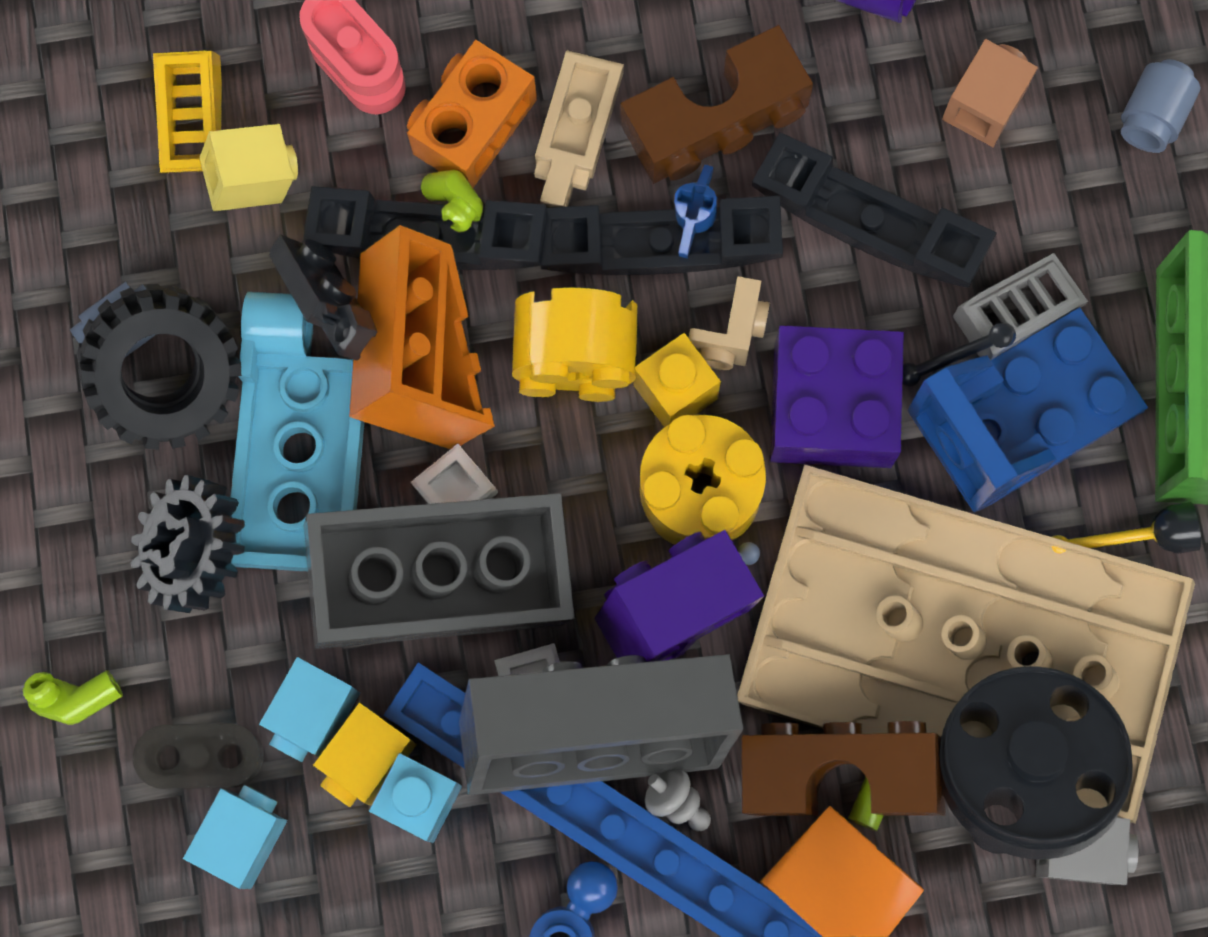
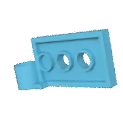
(281, 397)

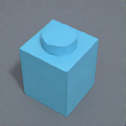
(308, 710)
(415, 798)
(236, 836)

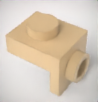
(746, 320)

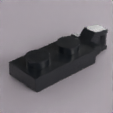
(323, 294)

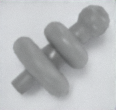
(674, 798)

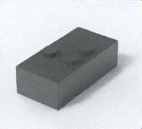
(437, 570)
(598, 722)

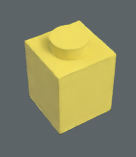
(247, 167)

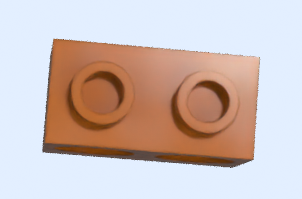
(484, 119)

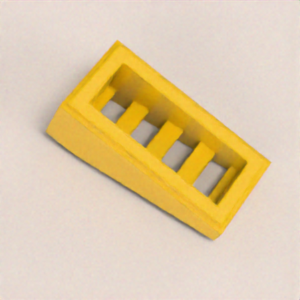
(165, 71)

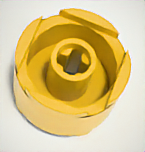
(574, 343)
(685, 451)

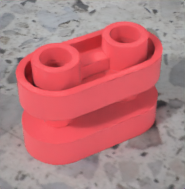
(354, 53)

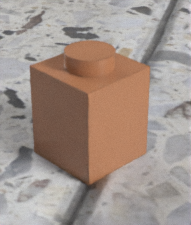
(990, 91)

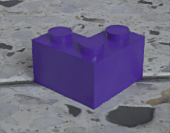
(679, 601)

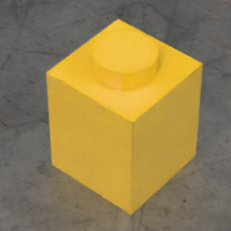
(676, 381)
(361, 757)

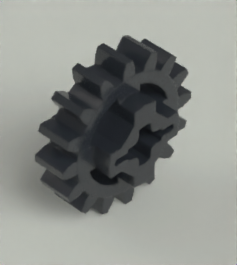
(187, 544)

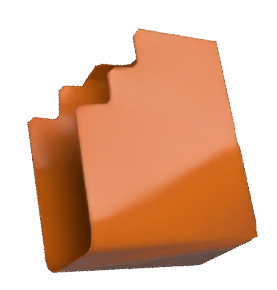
(842, 881)

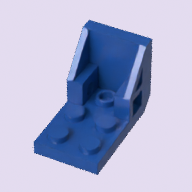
(1025, 409)

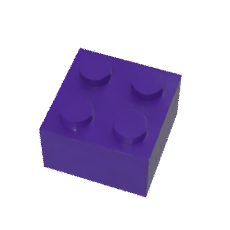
(837, 397)

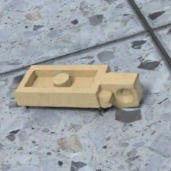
(576, 125)

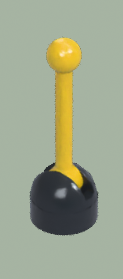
(1173, 529)

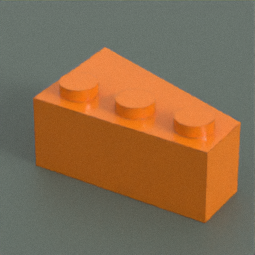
(418, 365)

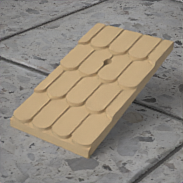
(910, 603)

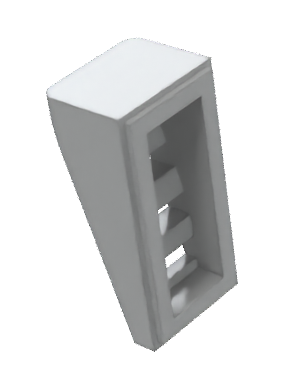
(975, 323)

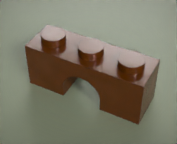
(677, 134)
(787, 768)

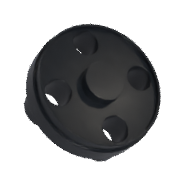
(1035, 763)

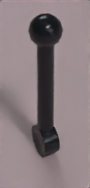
(1000, 336)

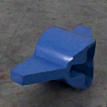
(695, 208)

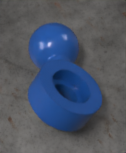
(590, 890)

